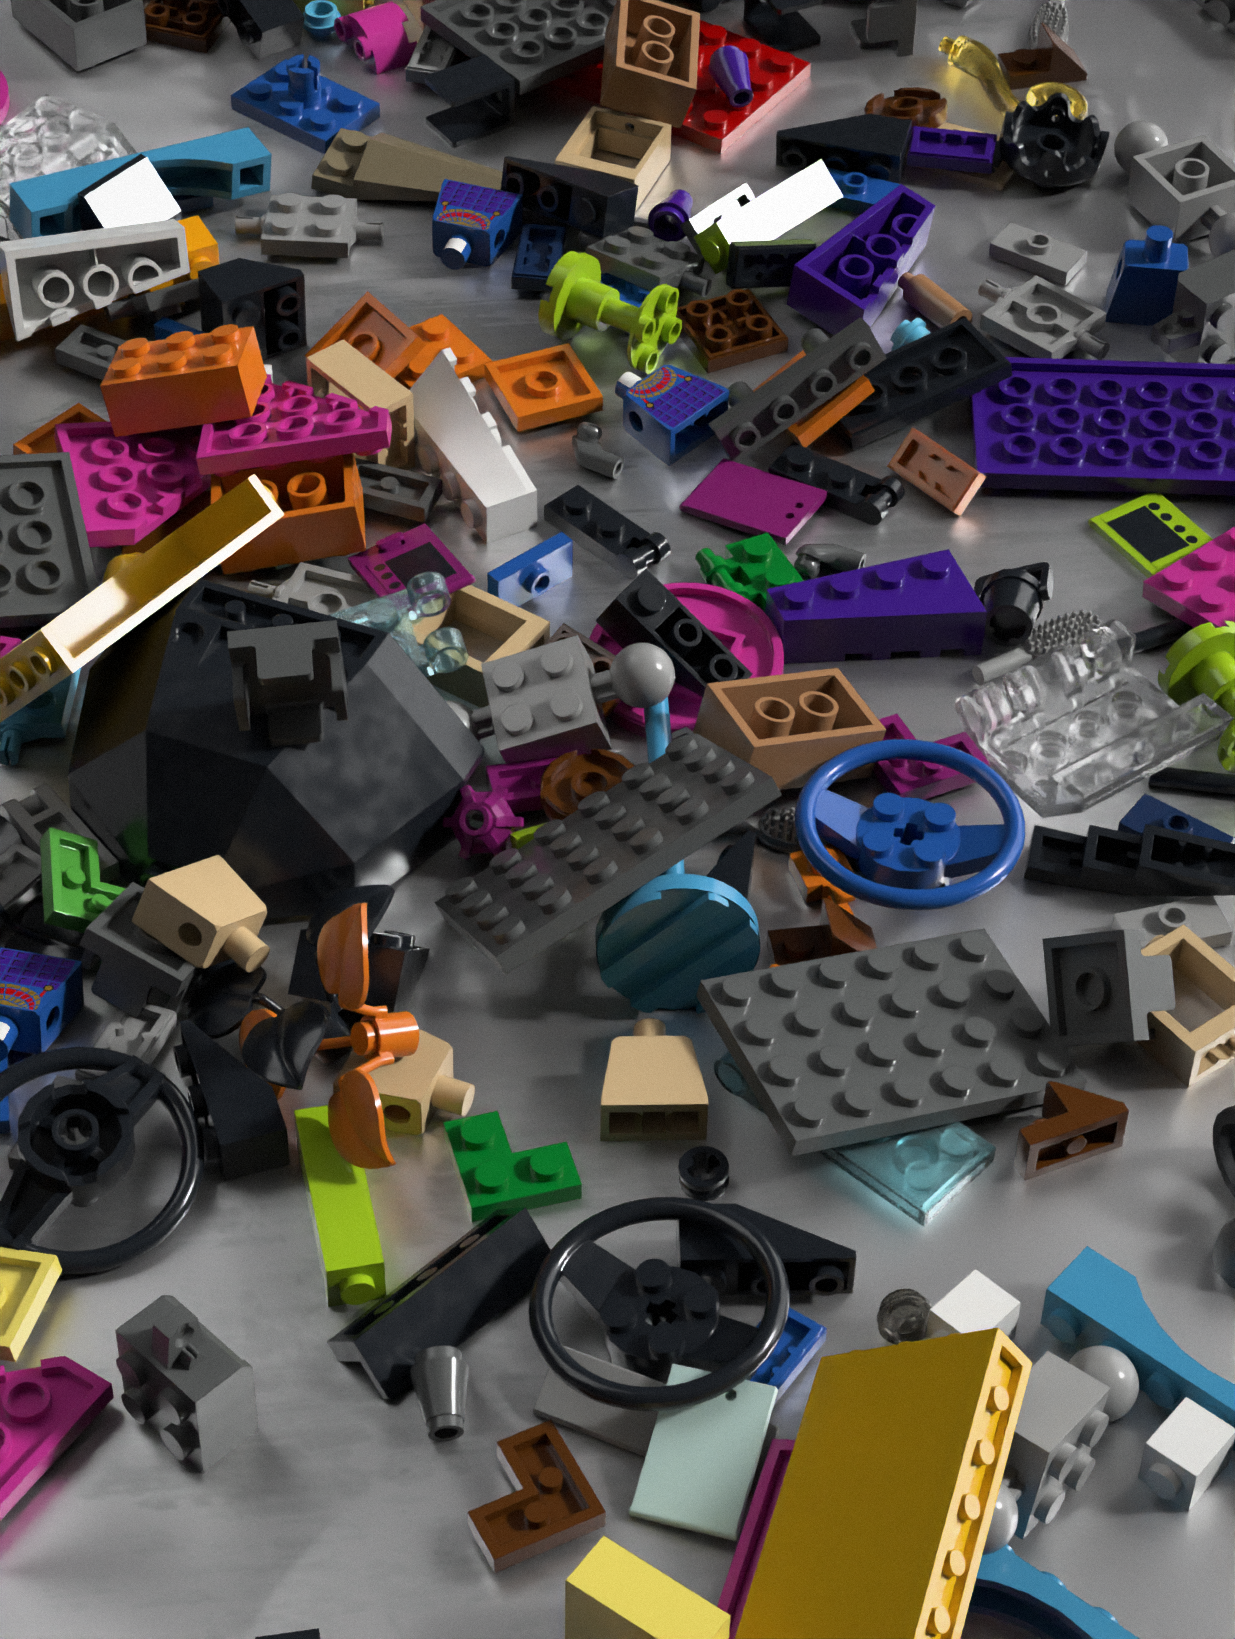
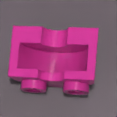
(377, 36)

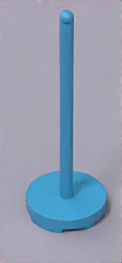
(675, 926)

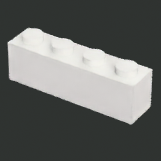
(78, 271)
(468, 454)

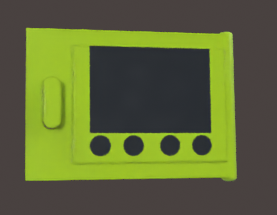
(1149, 532)

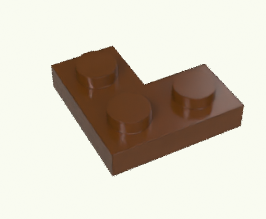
(549, 1505)

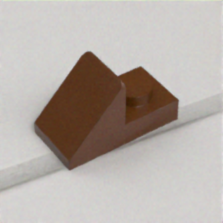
(1049, 62)
(836, 935)
(1071, 1130)

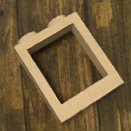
(609, 132)
(350, 374)
(489, 615)
(1211, 1045)

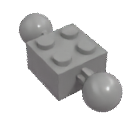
(1180, 184)
(553, 700)
(1056, 1428)

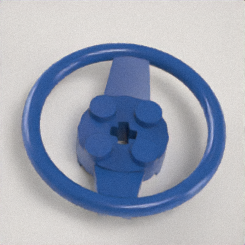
(907, 842)

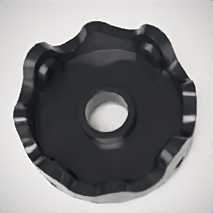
(1052, 147)

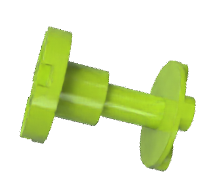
(583, 300)
(1205, 664)

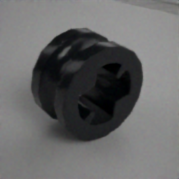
(707, 1158)

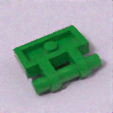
(754, 562)

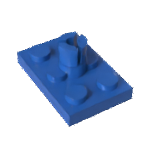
(304, 103)

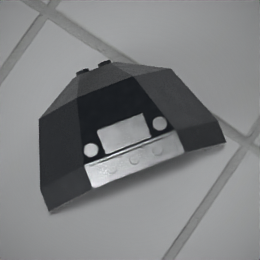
(177, 781)

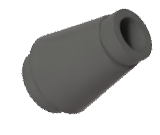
(441, 1390)

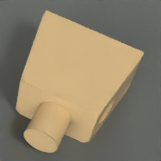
(204, 915)
(417, 1086)
(653, 1088)

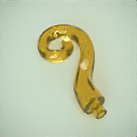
(982, 64)

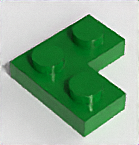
(500, 1179)

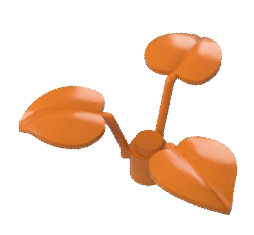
(380, 1036)

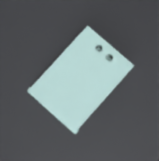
(704, 1459)

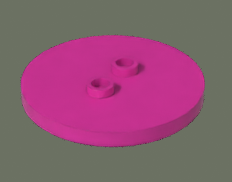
(734, 622)

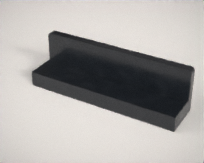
(445, 1299)

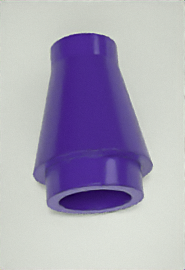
(731, 72)
(669, 214)

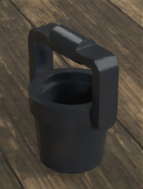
(1014, 601)

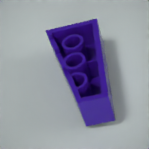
(862, 262)
(879, 610)

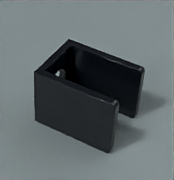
(781, 24)
(473, 101)

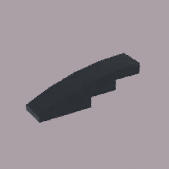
(1120, 862)

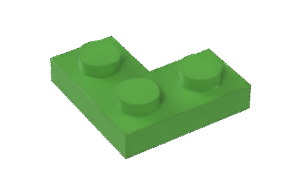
(72, 880)

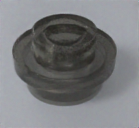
(903, 1316)

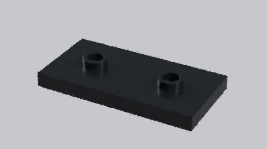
(924, 380)

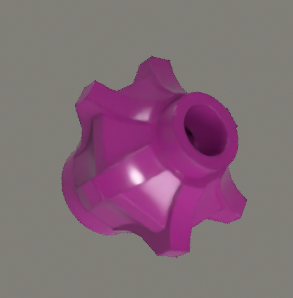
(483, 822)

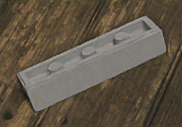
(611, 1424)

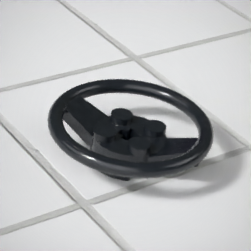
(60, 1173)
(658, 1310)

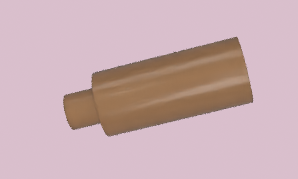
(932, 300)

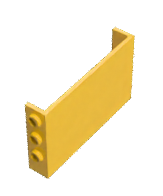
(134, 593)
(889, 1492)

